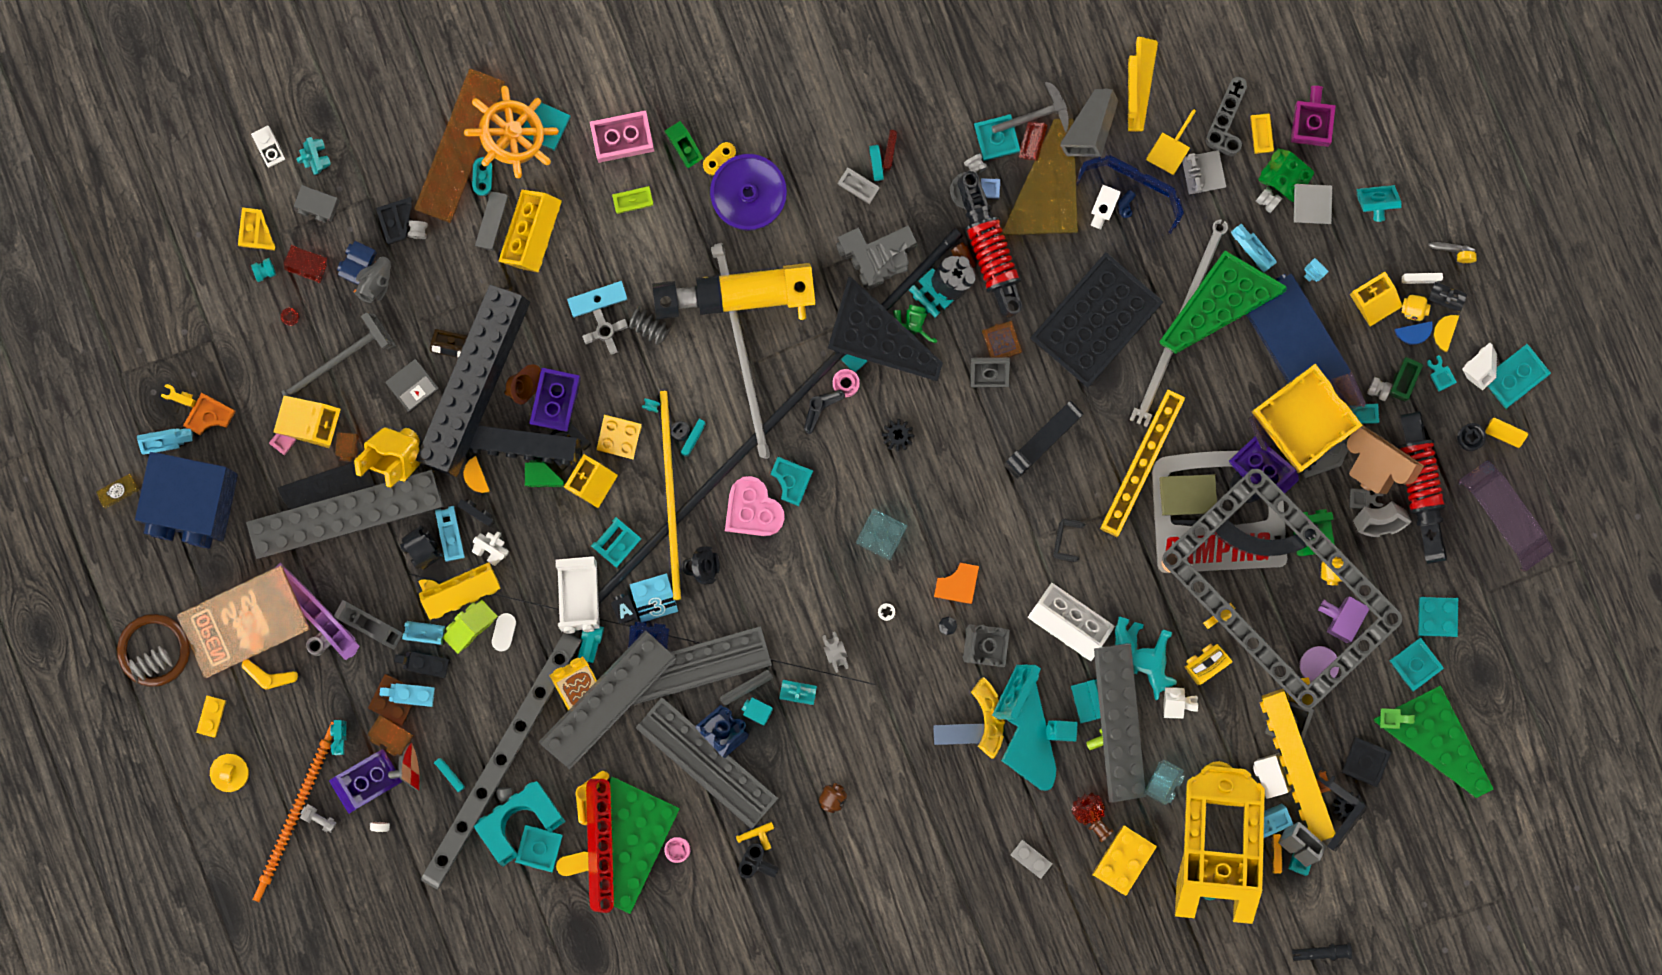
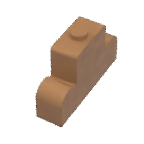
(1380, 462)

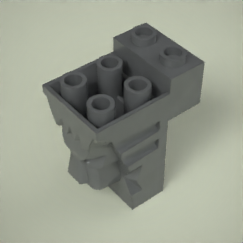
(877, 259)

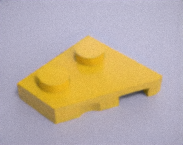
(254, 231)

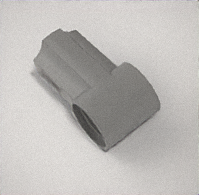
(323, 641)

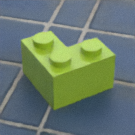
(469, 625)

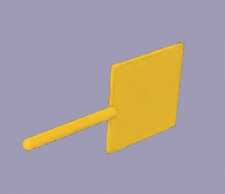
(1169, 152)

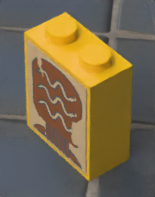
(573, 681)

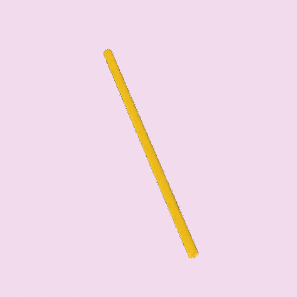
(670, 495)

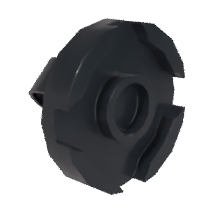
(704, 565)

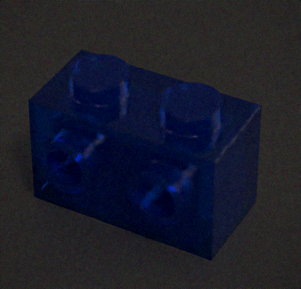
(659, 632)

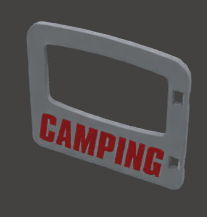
(1213, 553)

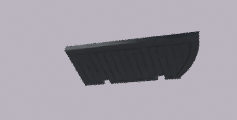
(325, 486)

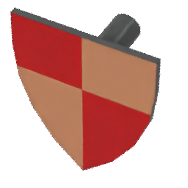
(408, 768)

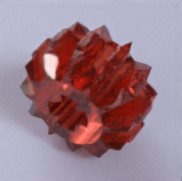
(1088, 809)

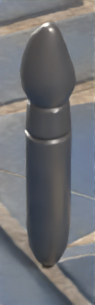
(1450, 247)

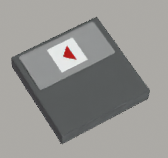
(412, 385)

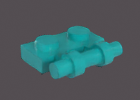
(919, 296)

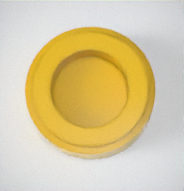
(1466, 257)

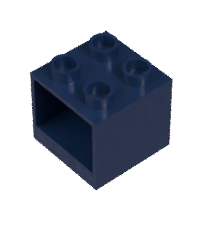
(185, 499)

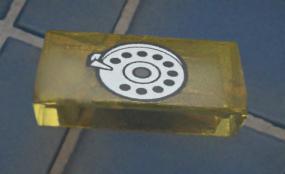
(117, 491)

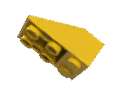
(307, 421)

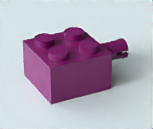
(1313, 120)

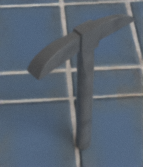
(1058, 106)

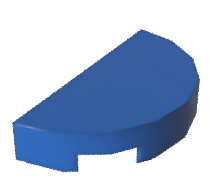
(1414, 334)

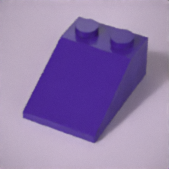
(555, 399)
(1268, 461)
(364, 781)

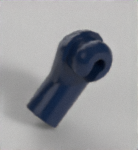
(1124, 204)

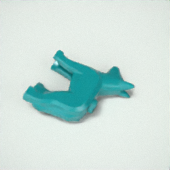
(1147, 660)

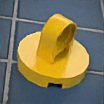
(229, 772)

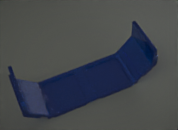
(1133, 173)

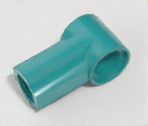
(590, 644)

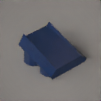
(723, 730)

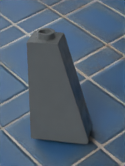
(1092, 126)

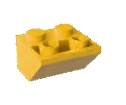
(1377, 299)
(590, 481)

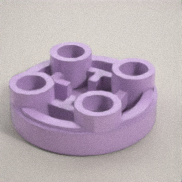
(1317, 660)

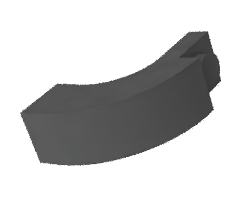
(368, 624)

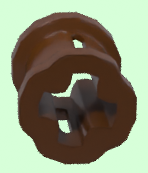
(1101, 829)

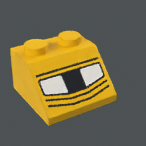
(1207, 664)

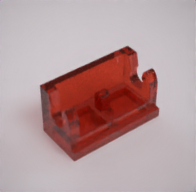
(305, 264)

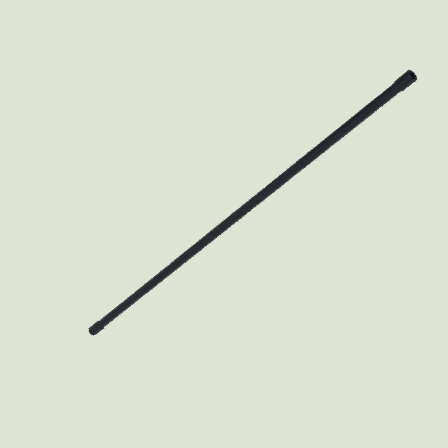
(947, 243)

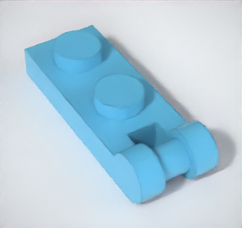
(450, 534)

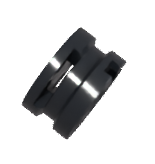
(1471, 437)

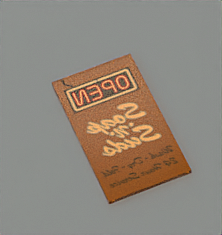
(243, 622)

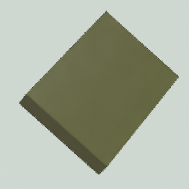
(1187, 494)

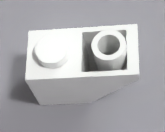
(268, 146)
(1482, 367)

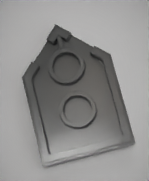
(1331, 459)

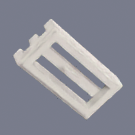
(1422, 278)

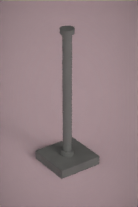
(376, 331)

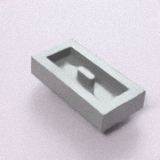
(858, 185)
(1031, 859)

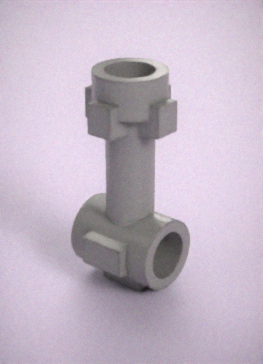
(309, 813)

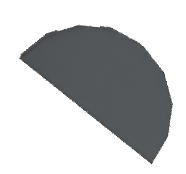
(955, 192)

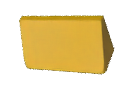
(1506, 432)

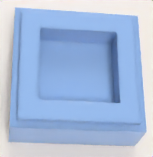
(991, 188)

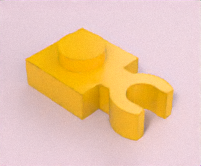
(1225, 615)

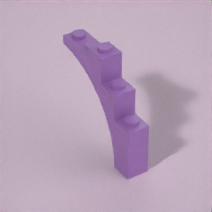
(323, 619)

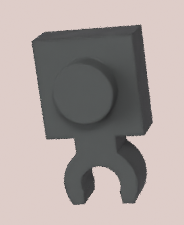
(1361, 498)

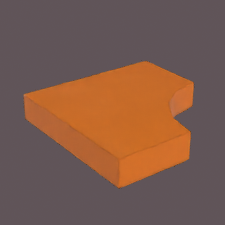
(207, 414)
(959, 585)

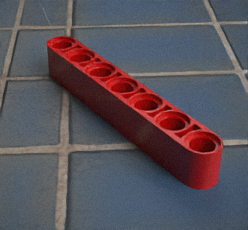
(595, 854)

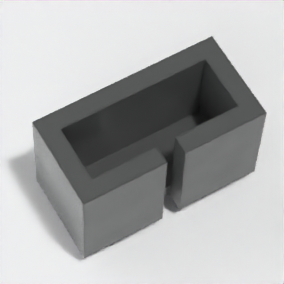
(316, 203)
(1303, 843)

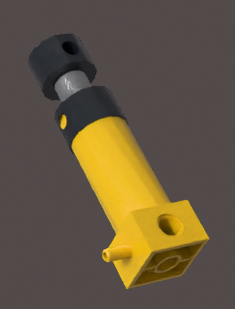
(739, 292)

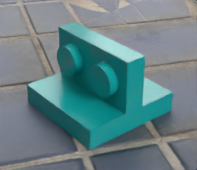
(1086, 700)

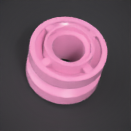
(846, 374)

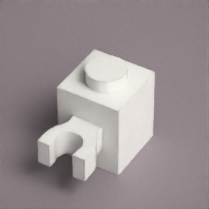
(1176, 702)

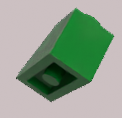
(683, 144)
(540, 475)

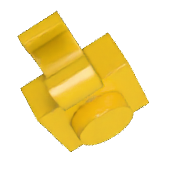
(183, 398)

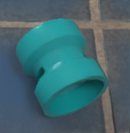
(264, 269)

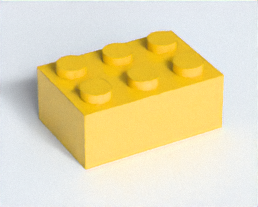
(1124, 860)

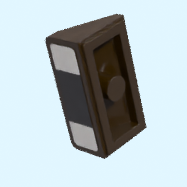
(447, 343)

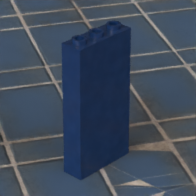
(1296, 334)

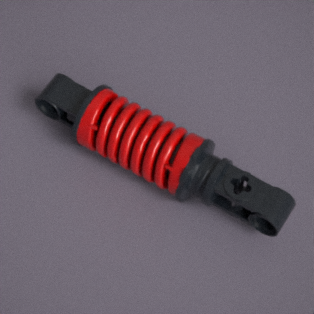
(988, 246)
(1422, 492)

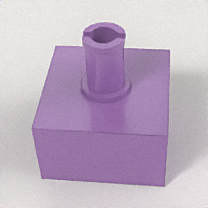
(1345, 618)

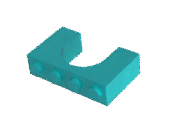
(493, 826)

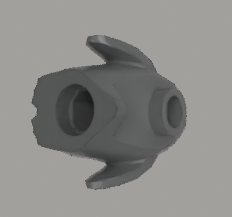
(373, 280)

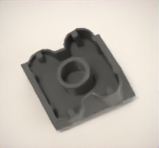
(986, 645)

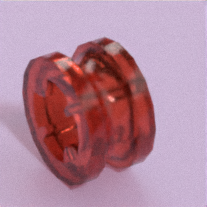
(285, 312)

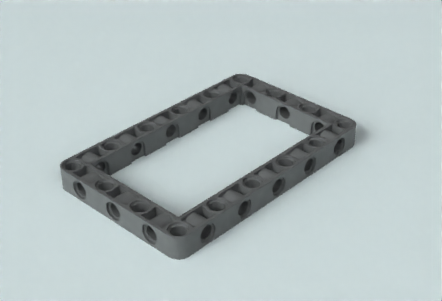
(1241, 629)

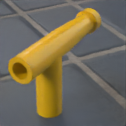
(759, 831)

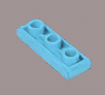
(585, 302)

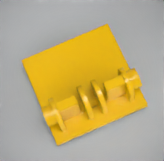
(619, 436)

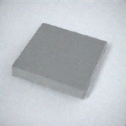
(1312, 204)

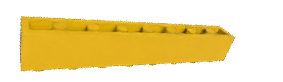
(1142, 463)
(1298, 764)

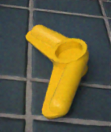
(266, 680)
(581, 797)

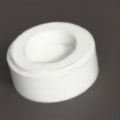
(379, 826)

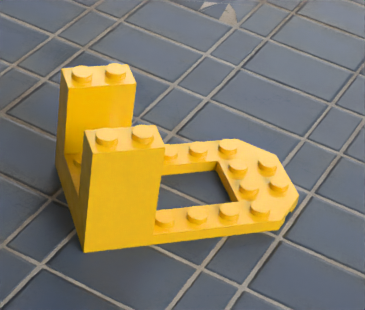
(1220, 873)

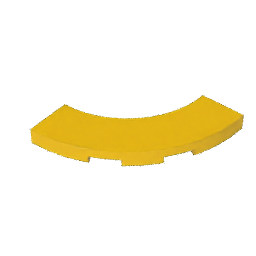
(993, 727)

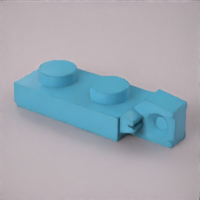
(1254, 248)
(1315, 270)
(163, 440)
(409, 694)

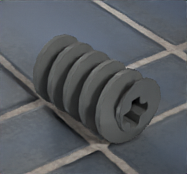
(649, 326)

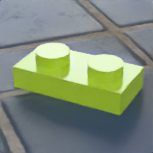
(632, 200)

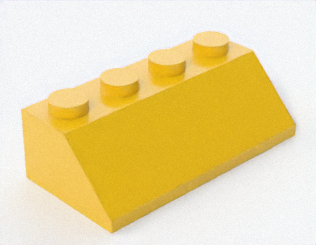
(530, 230)

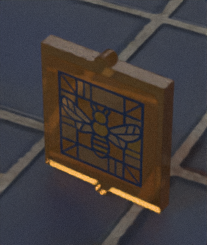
(1002, 340)

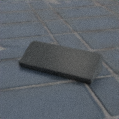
(492, 221)

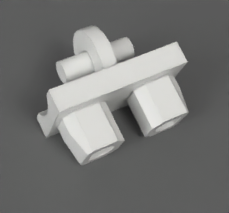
(491, 544)

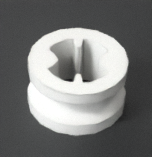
(884, 606)

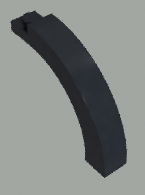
(1260, 547)

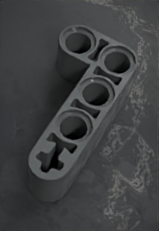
(1228, 114)

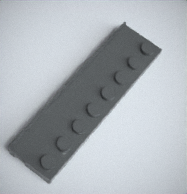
(711, 663)
(607, 699)
(698, 758)

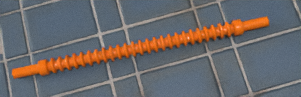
(266, 878)

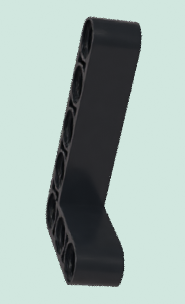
(1043, 439)

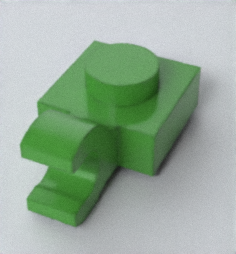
(1392, 718)

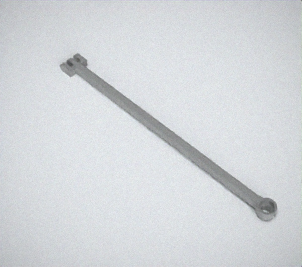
(718, 252)
(1142, 412)

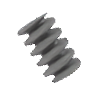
(150, 663)

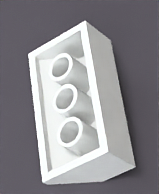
(1071, 621)

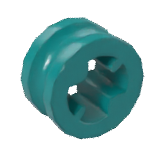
(651, 405)

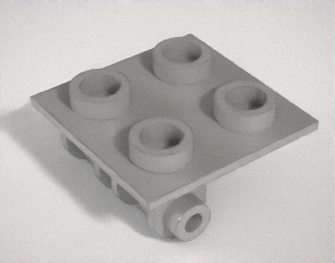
(1203, 172)

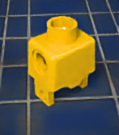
(390, 454)

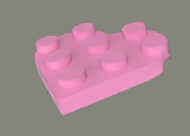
(752, 510)

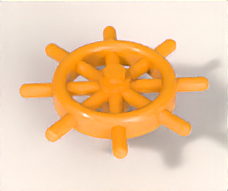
(511, 132)

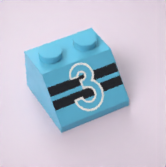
(654, 597)

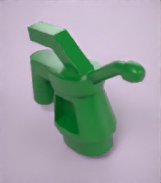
(914, 320)

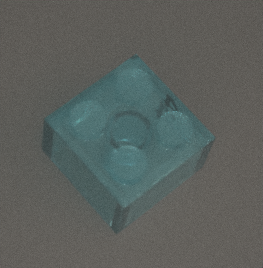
(881, 534)
(1163, 782)

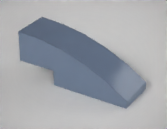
(958, 734)

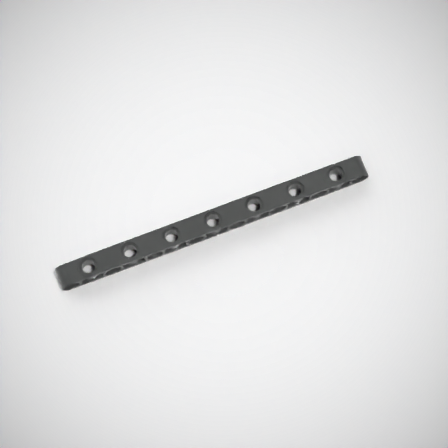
(493, 772)

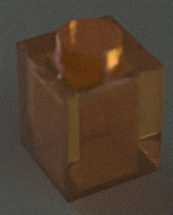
(346, 446)

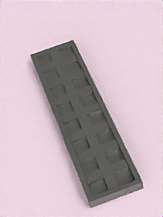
(1119, 722)

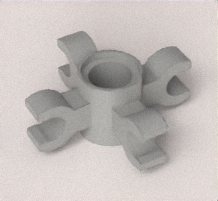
(618, 326)
(835, 652)

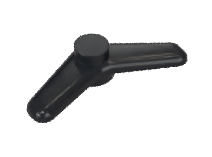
(818, 404)

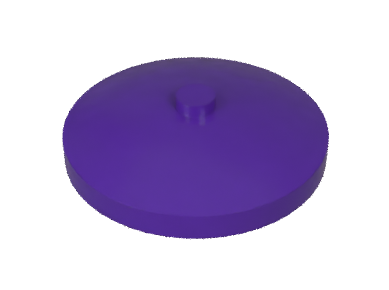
(748, 192)

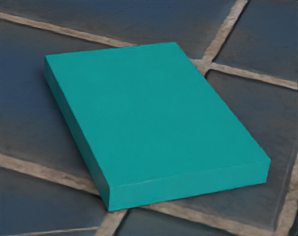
(1518, 376)

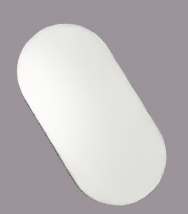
(503, 632)

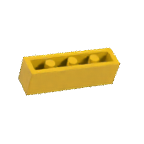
(459, 591)

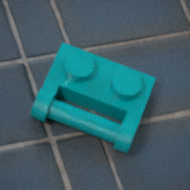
(621, 546)

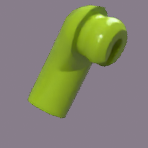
(1096, 742)

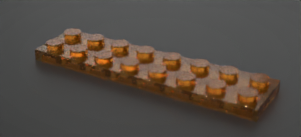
(456, 150)

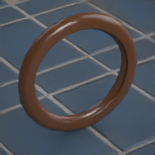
(151, 619)

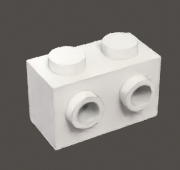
(1272, 775)

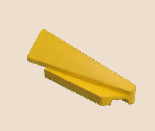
(1139, 82)

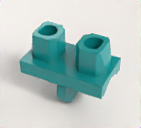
(310, 157)
(798, 692)

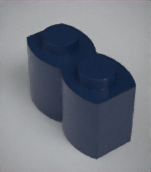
(357, 258)

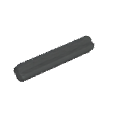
(746, 687)

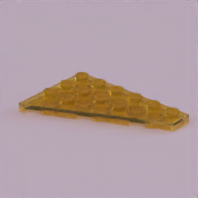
(1049, 194)

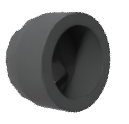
(504, 793)

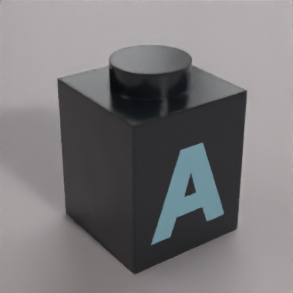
(624, 609)

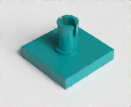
(1378, 200)

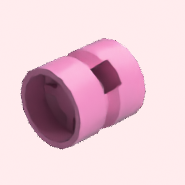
(677, 850)

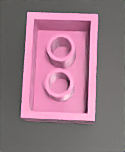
(622, 136)

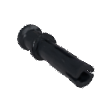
(1332, 952)

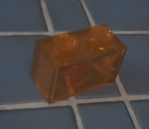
(390, 735)

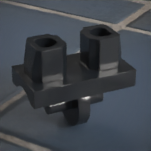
(1447, 297)

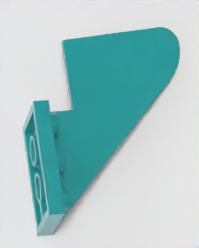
(1029, 749)

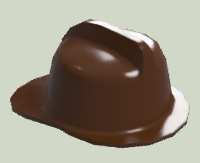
(523, 384)

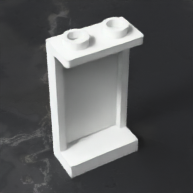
(578, 594)

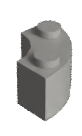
(1382, 521)

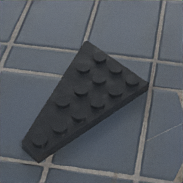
(873, 334)

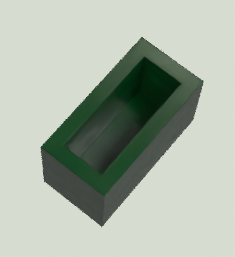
(1405, 379)

